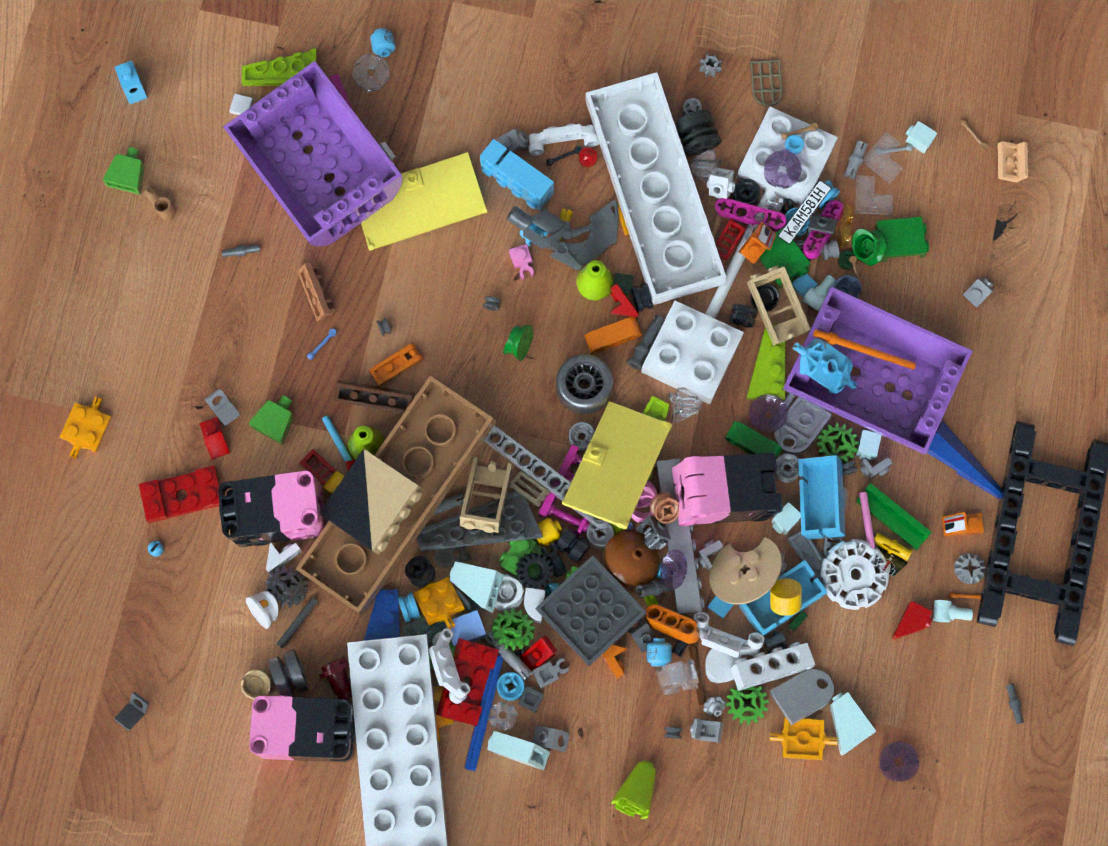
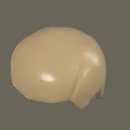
(255, 683)

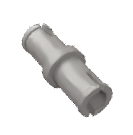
(855, 160)

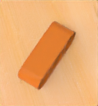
(613, 335)
(677, 630)

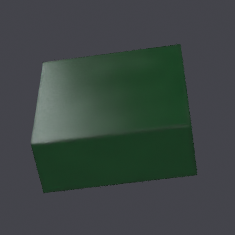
(797, 621)

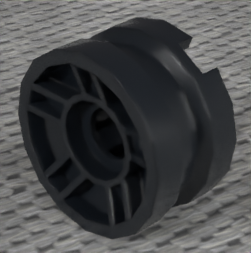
(746, 186)
(641, 297)
(743, 315)
(420, 571)

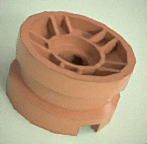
(661, 501)

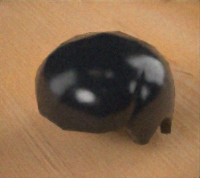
(768, 295)

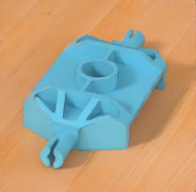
(815, 363)

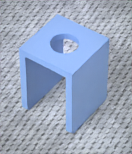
(468, 628)

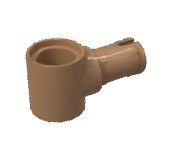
(159, 203)

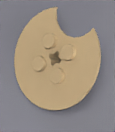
(745, 575)

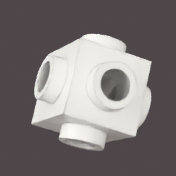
(721, 183)

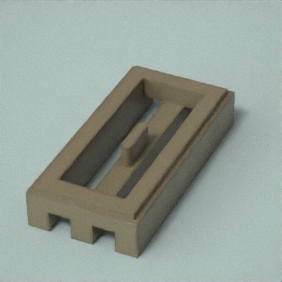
(541, 497)

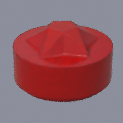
(587, 157)

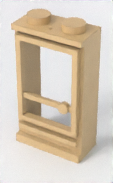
(787, 329)
(491, 477)

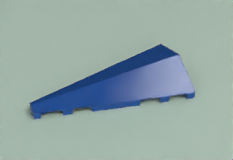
(953, 453)

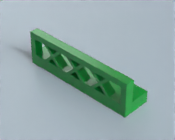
(895, 518)

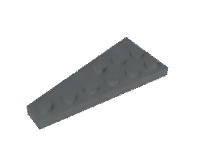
(515, 525)

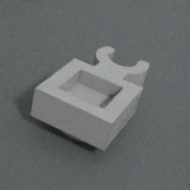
(547, 673)

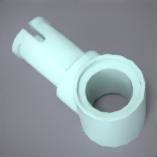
(816, 297)
(945, 612)

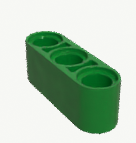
(750, 440)

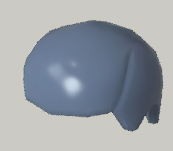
(849, 285)

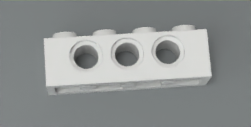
(746, 678)

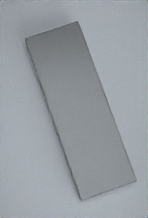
(807, 551)

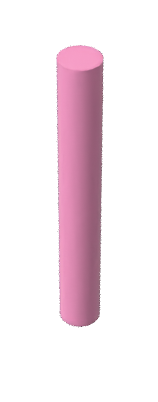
(867, 519)

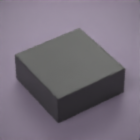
(530, 699)

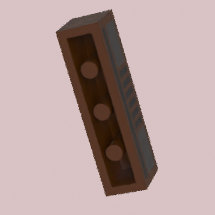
(372, 396)

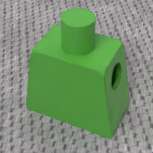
(126, 172)
(273, 419)

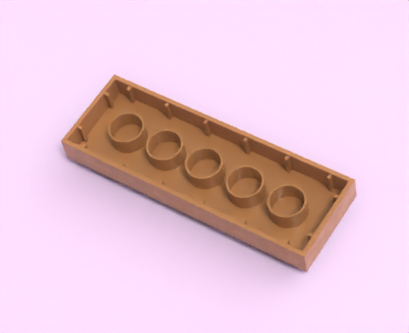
(430, 449)

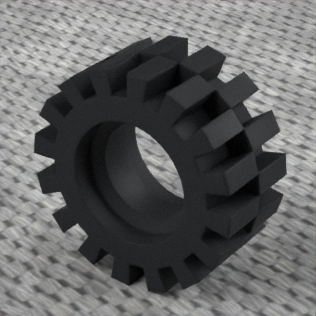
(545, 573)

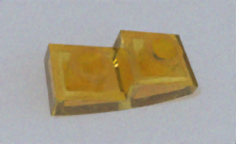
(844, 234)

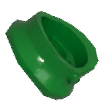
(869, 246)
(519, 341)

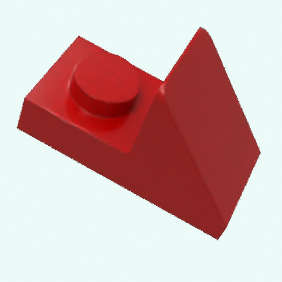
(626, 307)
(214, 438)
(539, 653)

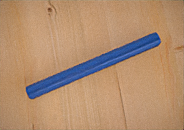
(486, 704)

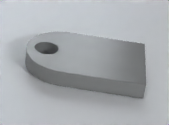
(802, 426)
(802, 696)

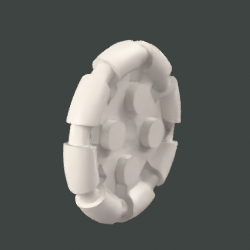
(843, 574)

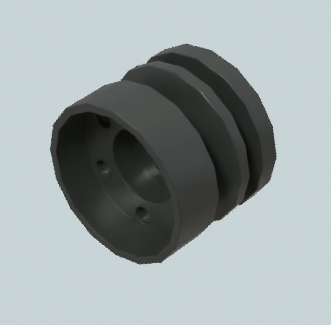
(697, 132)

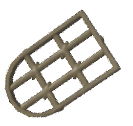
(761, 76)

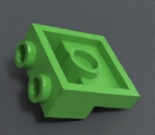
(518, 550)

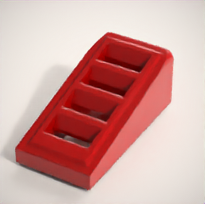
(736, 226)
(306, 459)

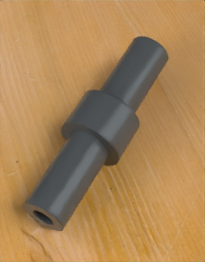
(241, 250)
(1015, 704)

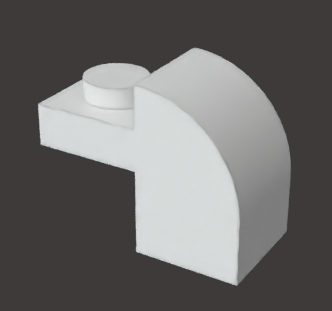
(532, 599)

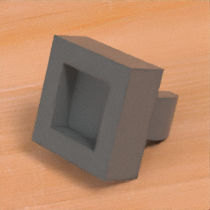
(775, 642)

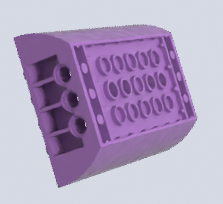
(340, 148)
(869, 404)

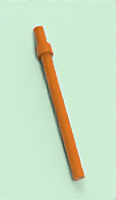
(832, 338)

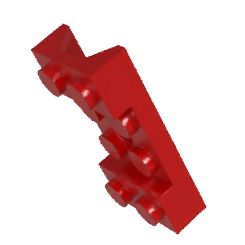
(161, 498)
(472, 661)

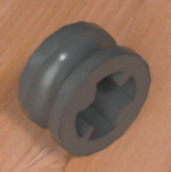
(492, 303)
(383, 327)
(849, 468)
(672, 732)

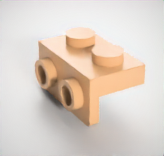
(1012, 161)

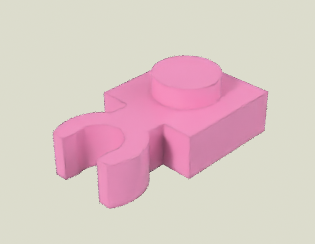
(521, 258)

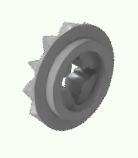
(963, 574)

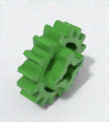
(845, 446)
(513, 629)
(739, 696)

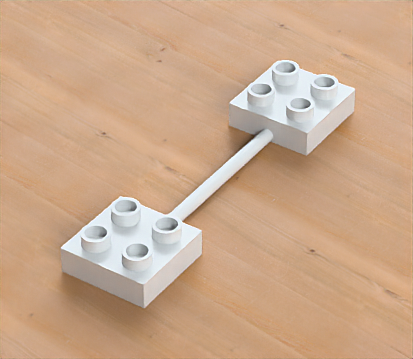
(695, 346)

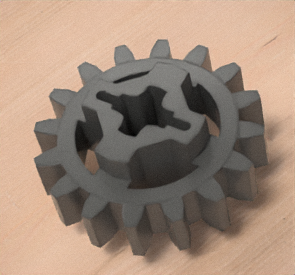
(294, 585)

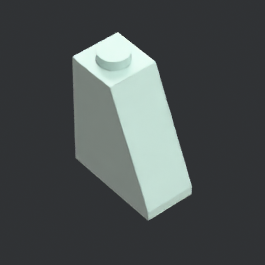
(478, 583)
(849, 723)
(518, 750)

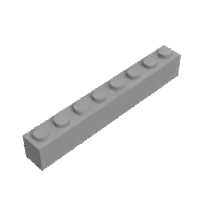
(687, 595)

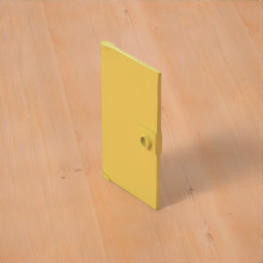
(427, 201)
(617, 465)

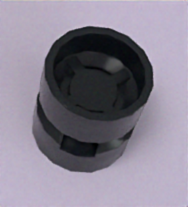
(573, 545)

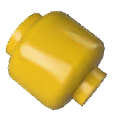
(550, 531)

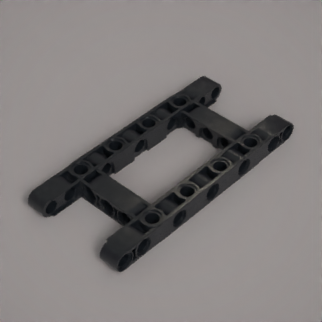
(1081, 542)

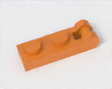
(395, 364)

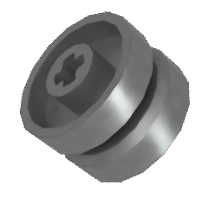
(288, 674)

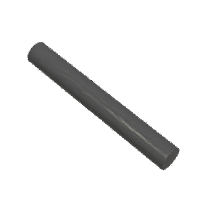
(297, 622)

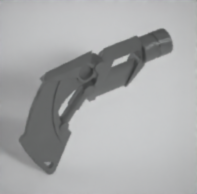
(601, 234)

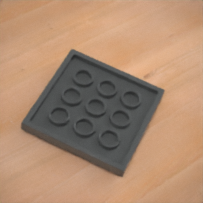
(590, 610)

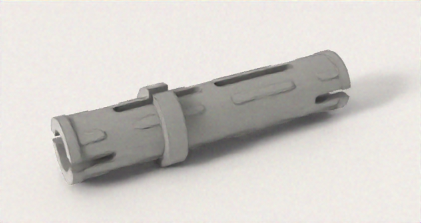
(510, 657)

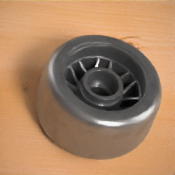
(584, 369)

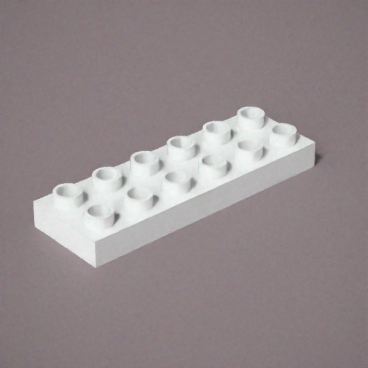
(655, 188)
(397, 742)

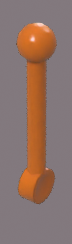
(955, 595)

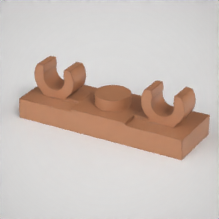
(315, 291)

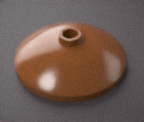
(625, 564)

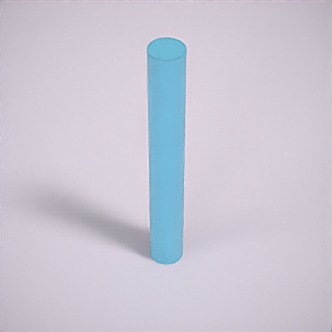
(336, 438)

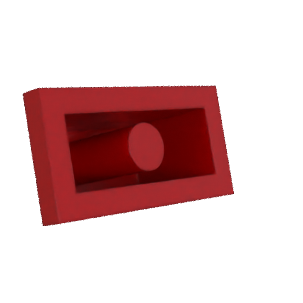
(913, 620)

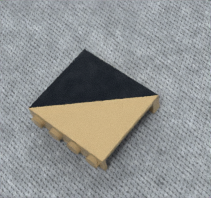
(371, 501)

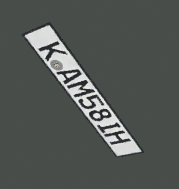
(804, 212)

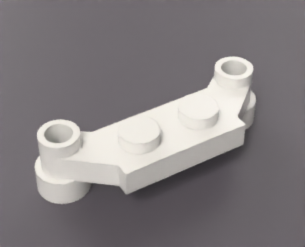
(560, 134)
(726, 642)
(445, 667)

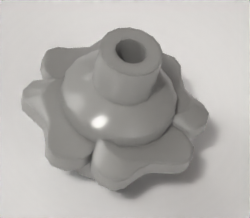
(714, 706)

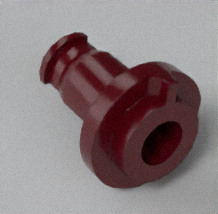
(338, 677)

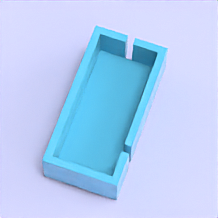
(516, 175)
(821, 497)
(759, 611)

